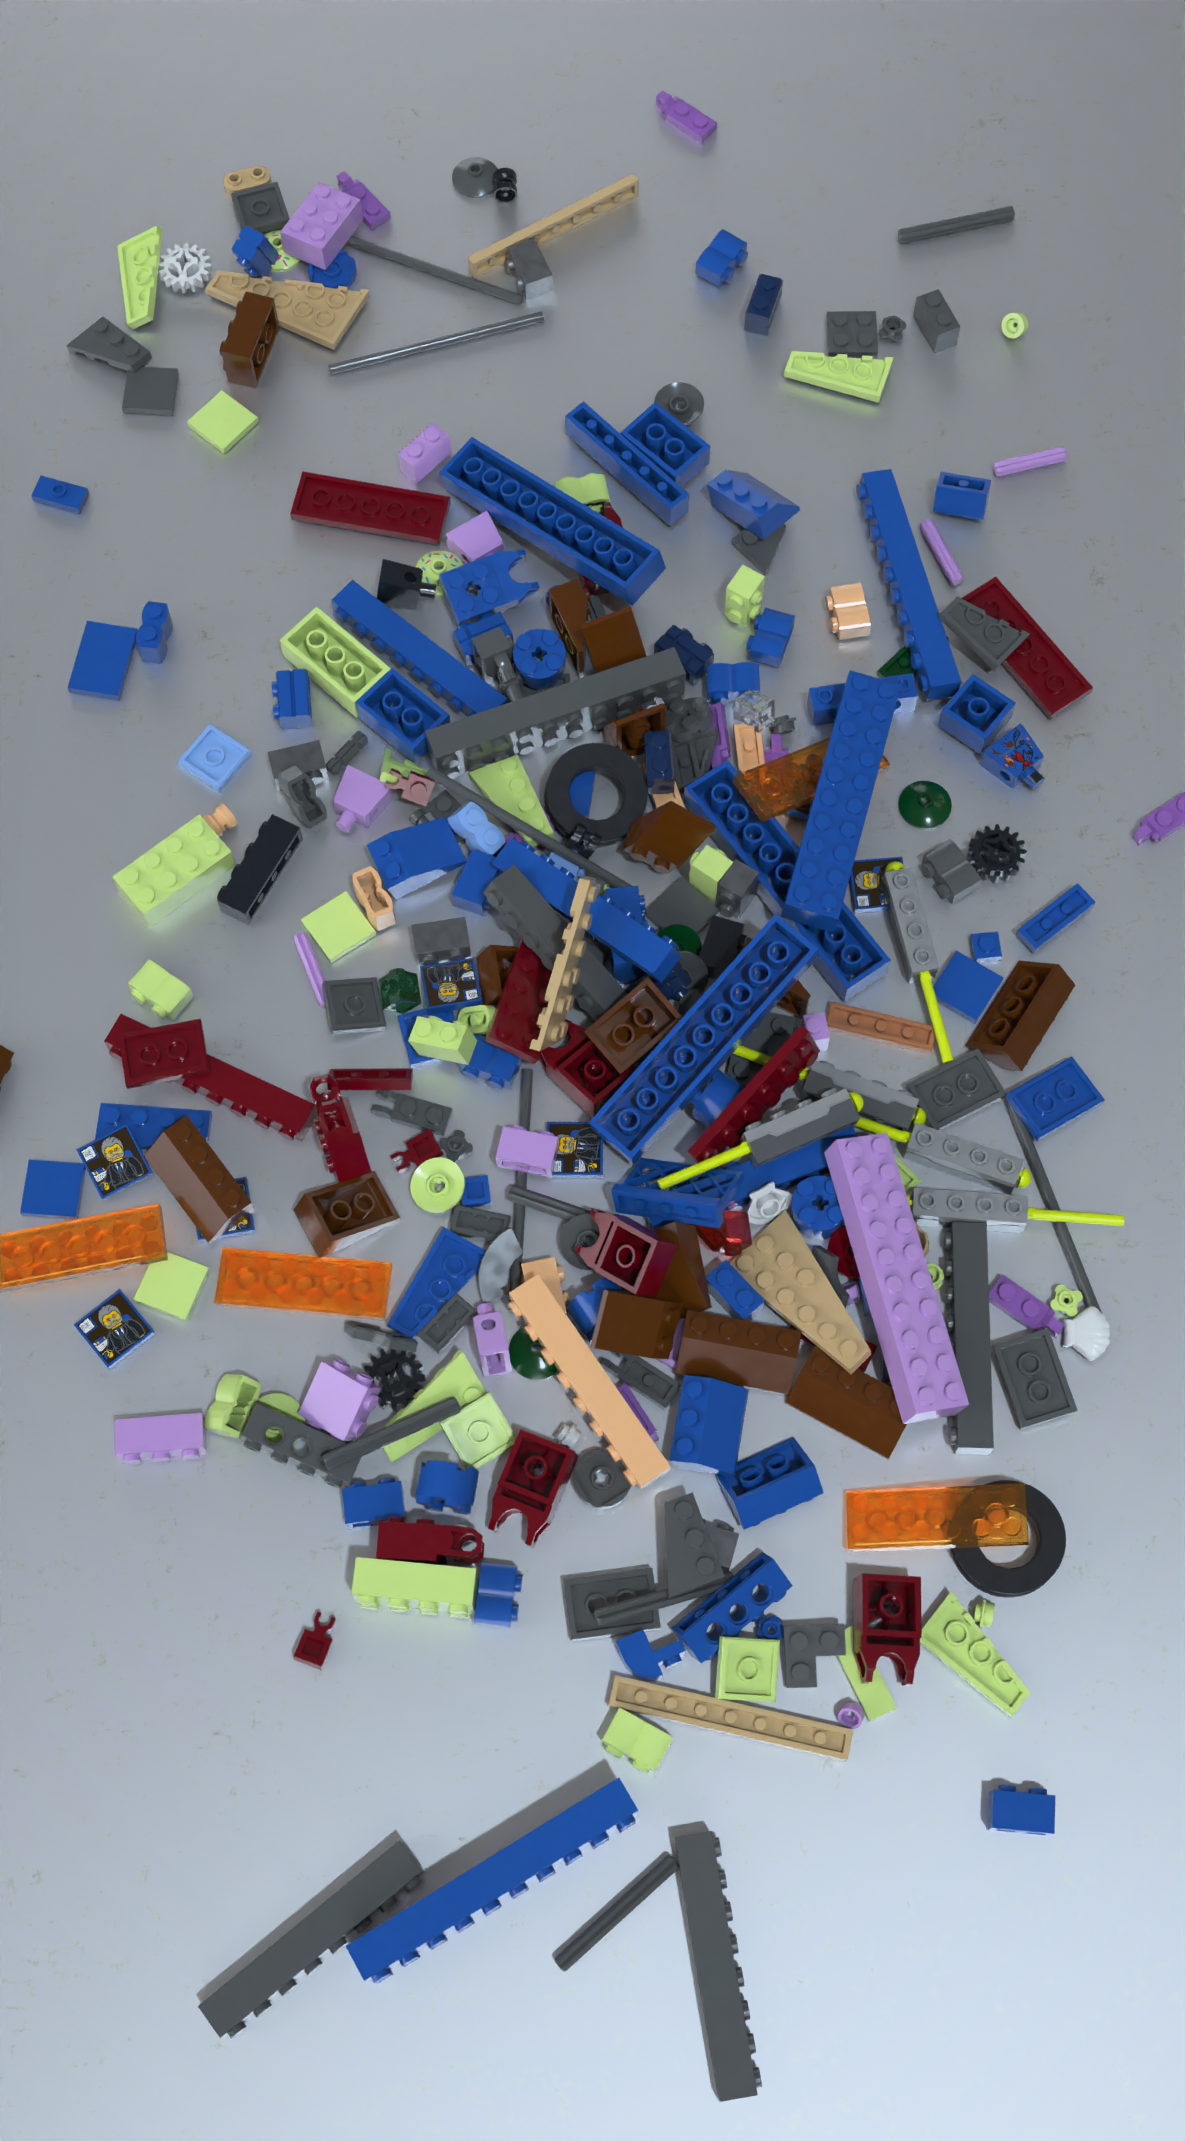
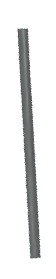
(435, 270)
(436, 343)
(526, 829)
(521, 1178)
(1052, 1204)

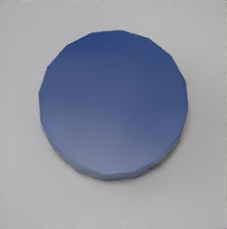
(339, 273)

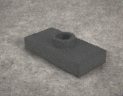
(478, 1223)
(447, 1323)

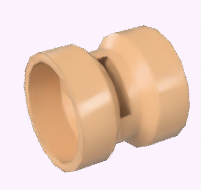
(221, 819)

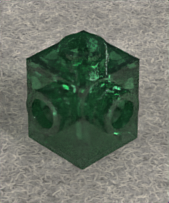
(399, 991)

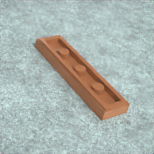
(880, 1028)

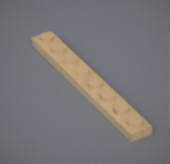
(556, 224)
(731, 1718)

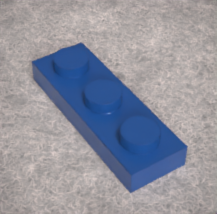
(1055, 918)

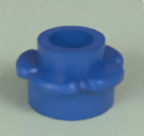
(767, 1622)

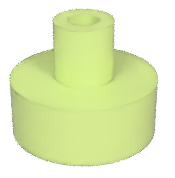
(1014, 325)

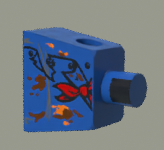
(1014, 759)

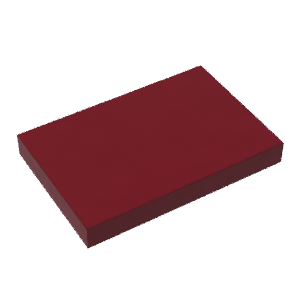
(163, 1053)

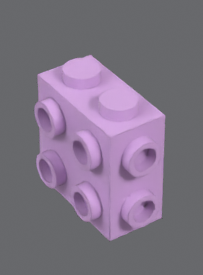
(340, 1400)

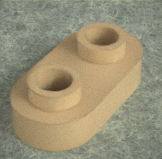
(246, 179)

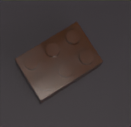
(250, 339)

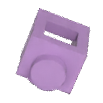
(818, 1028)

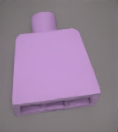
(474, 539)
(360, 799)
(491, 1341)

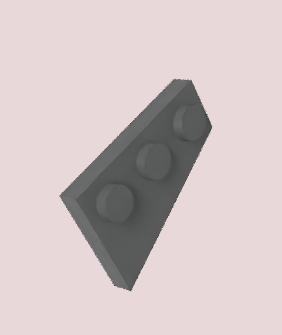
(110, 344)

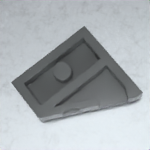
(757, 550)
(693, 757)

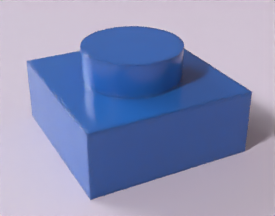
(985, 947)
(476, 1192)

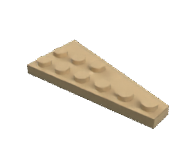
(301, 306)
(565, 968)
(797, 1289)

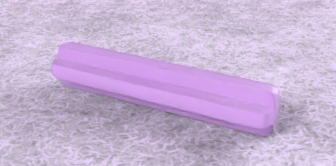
(1029, 461)
(941, 552)
(311, 965)

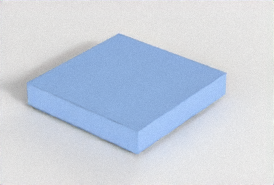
(214, 758)

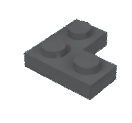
(803, 1646)

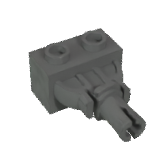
(495, 662)

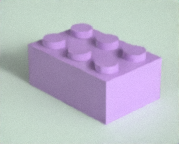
(321, 225)

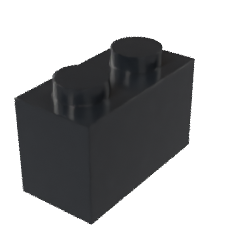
(721, 945)

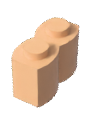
(849, 611)
(374, 898)

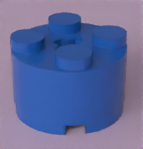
(541, 644)
(715, 1097)
(807, 1217)
(585, 1306)
(446, 1486)

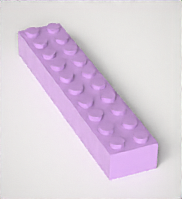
(896, 1278)

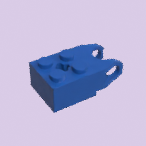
(492, 581)

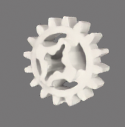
(185, 268)

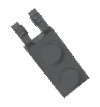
(414, 1112)
(643, 1378)

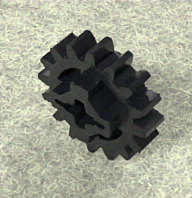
(1001, 864)
(398, 1366)

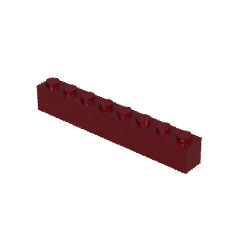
(237, 1090)

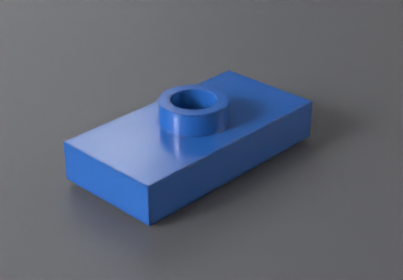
(60, 494)

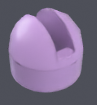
(853, 1290)
(847, 1721)

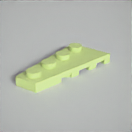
(852, 376)

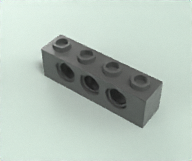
(290, 1430)

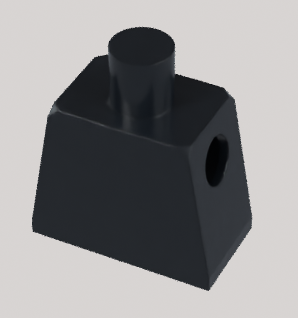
(402, 586)

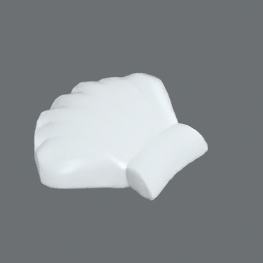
(767, 1203)
(1087, 1333)

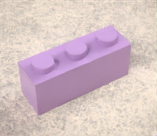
(160, 1437)

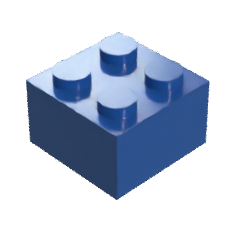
(976, 714)

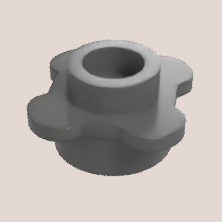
(895, 323)
(783, 725)
(456, 1153)

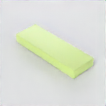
(872, 1696)

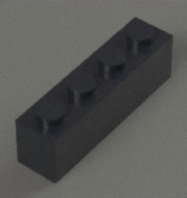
(259, 869)

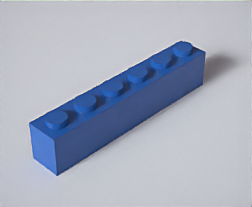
(627, 463)

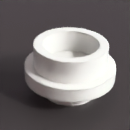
(567, 1435)

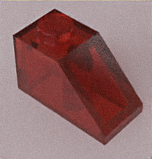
(732, 1235)

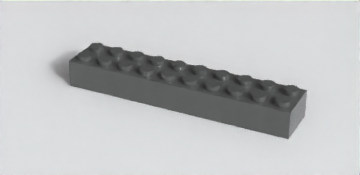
(556, 714)

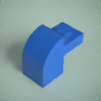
(643, 1661)

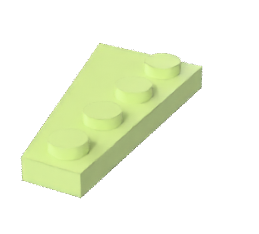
(139, 275)
(511, 790)
(455, 1381)
(971, 1655)

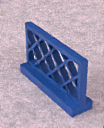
(677, 1203)

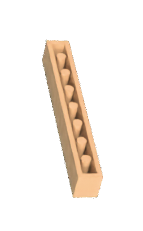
(589, 1382)

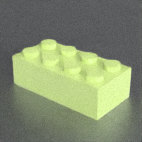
(332, 658)
(174, 870)
(415, 1586)

